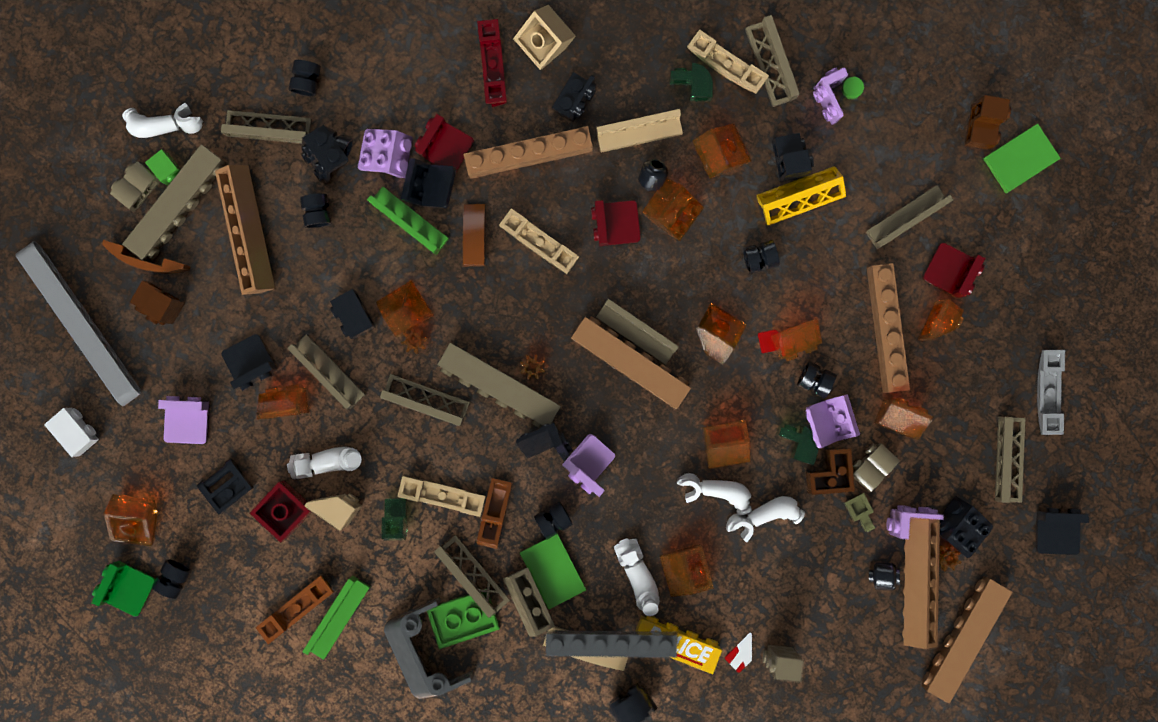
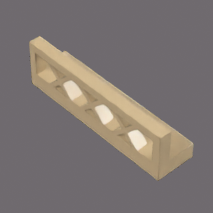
(639, 130)

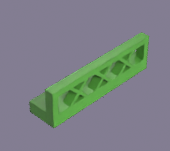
(408, 220)
(337, 617)

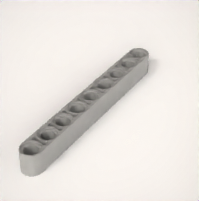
(78, 323)

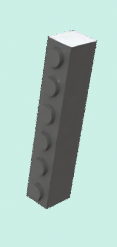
(611, 643)

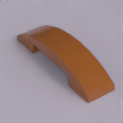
(122, 254)
(294, 609)

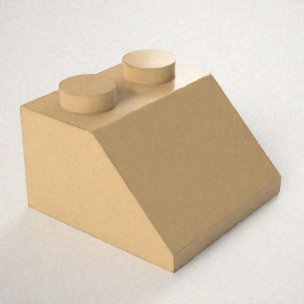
(544, 36)
(336, 509)

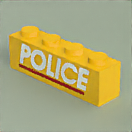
(690, 648)

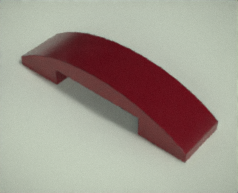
(492, 61)

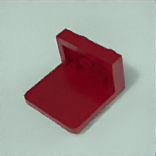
(443, 143)
(616, 223)
(953, 270)

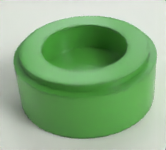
(852, 88)

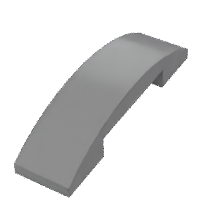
(1049, 392)

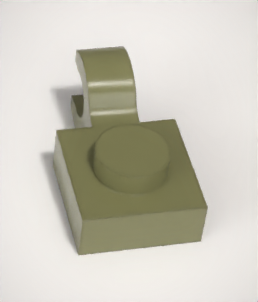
(860, 509)

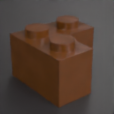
(985, 120)
(156, 304)
(837, 477)

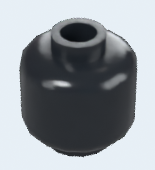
(653, 175)
(884, 576)

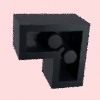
(792, 157)

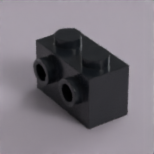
(352, 314)

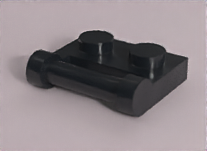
(230, 491)

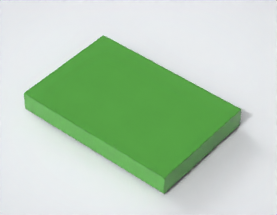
(1021, 158)
(553, 571)
(460, 621)

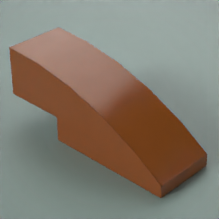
(474, 235)
(494, 513)

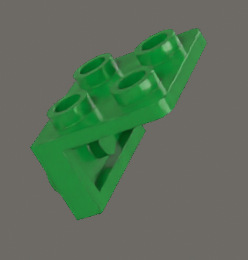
(123, 588)

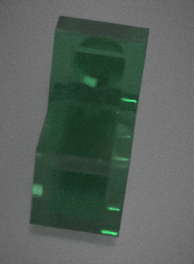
(699, 80)
(804, 447)
(395, 520)

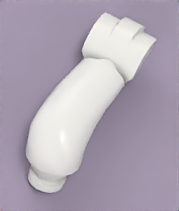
(145, 127)
(325, 461)
(732, 491)
(779, 507)
(640, 577)

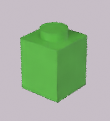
(163, 167)

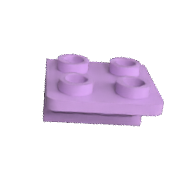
(825, 96)
(385, 152)
(185, 420)
(832, 420)
(588, 463)
(899, 519)

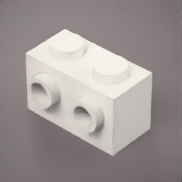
(72, 431)

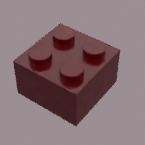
(281, 511)

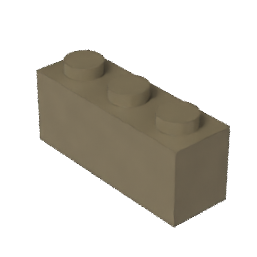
(528, 602)
(783, 663)

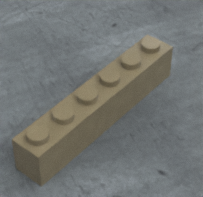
(174, 204)
(498, 385)

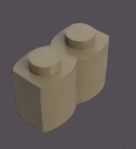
(134, 186)
(874, 466)

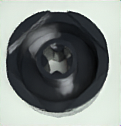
(633, 706)

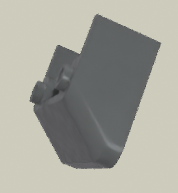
(399, 635)

